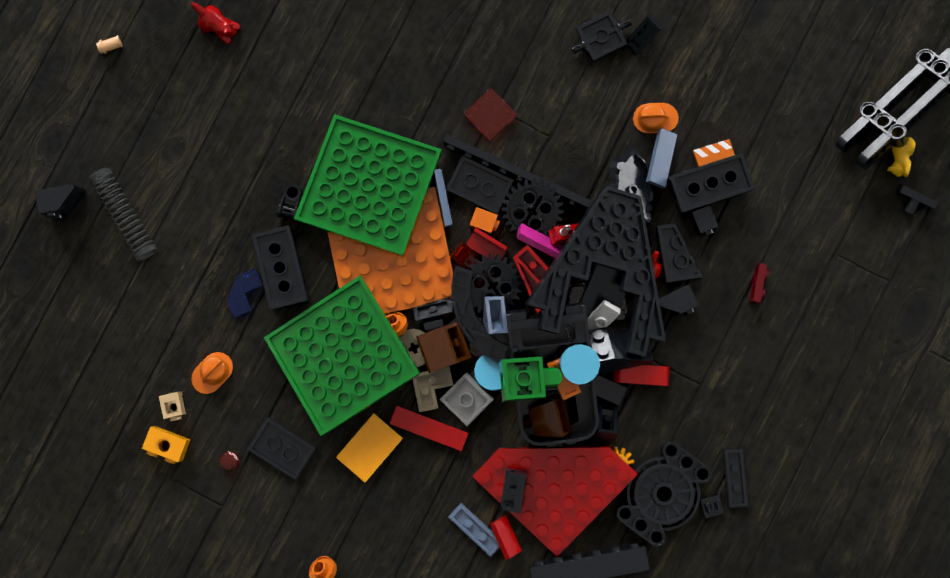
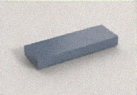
(661, 158)
(442, 198)
(474, 529)

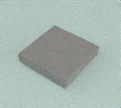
(467, 399)

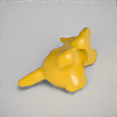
(902, 163)

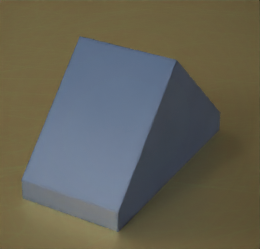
(495, 315)

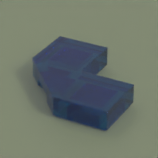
(237, 298)

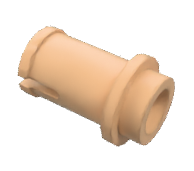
(109, 44)

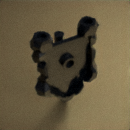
(630, 175)

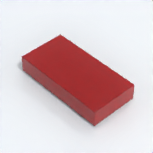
(505, 537)

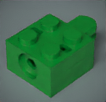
(526, 380)

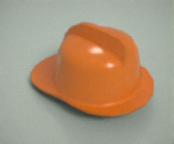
(653, 116)
(212, 372)

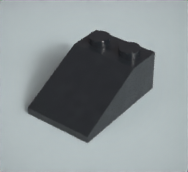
(611, 346)

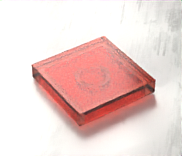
(490, 114)

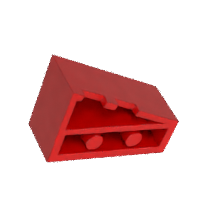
(531, 268)

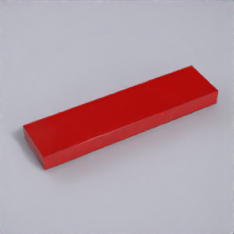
(429, 428)

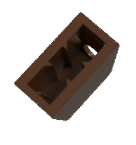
(549, 419)

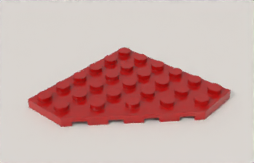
(562, 488)

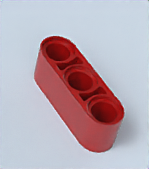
(643, 375)

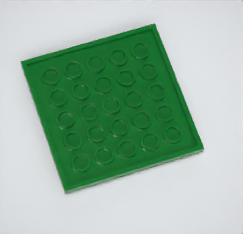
(368, 185)
(341, 355)

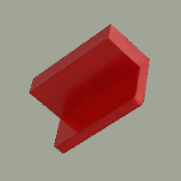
(485, 244)

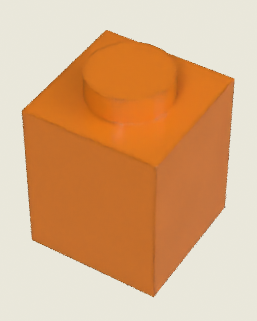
(484, 221)

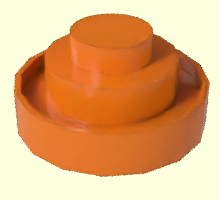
(398, 322)
(323, 568)

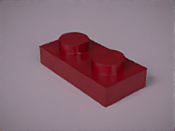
(757, 291)

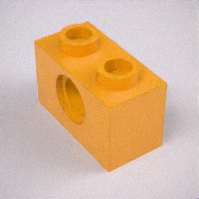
(177, 443)

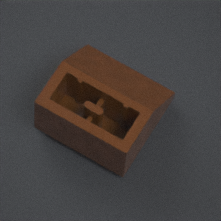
(443, 347)

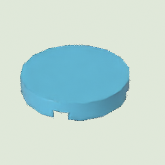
(579, 364)
(488, 373)

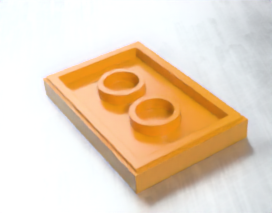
(369, 447)

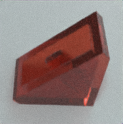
(464, 255)

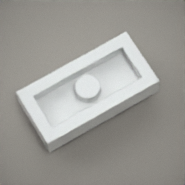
(602, 315)

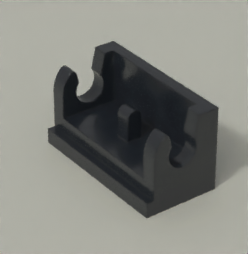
(514, 490)

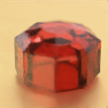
(229, 460)

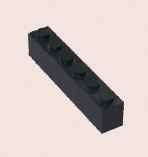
(597, 564)

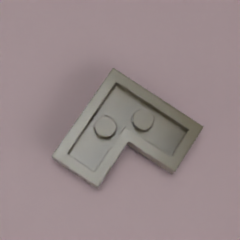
(427, 383)

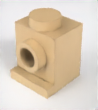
(166, 403)

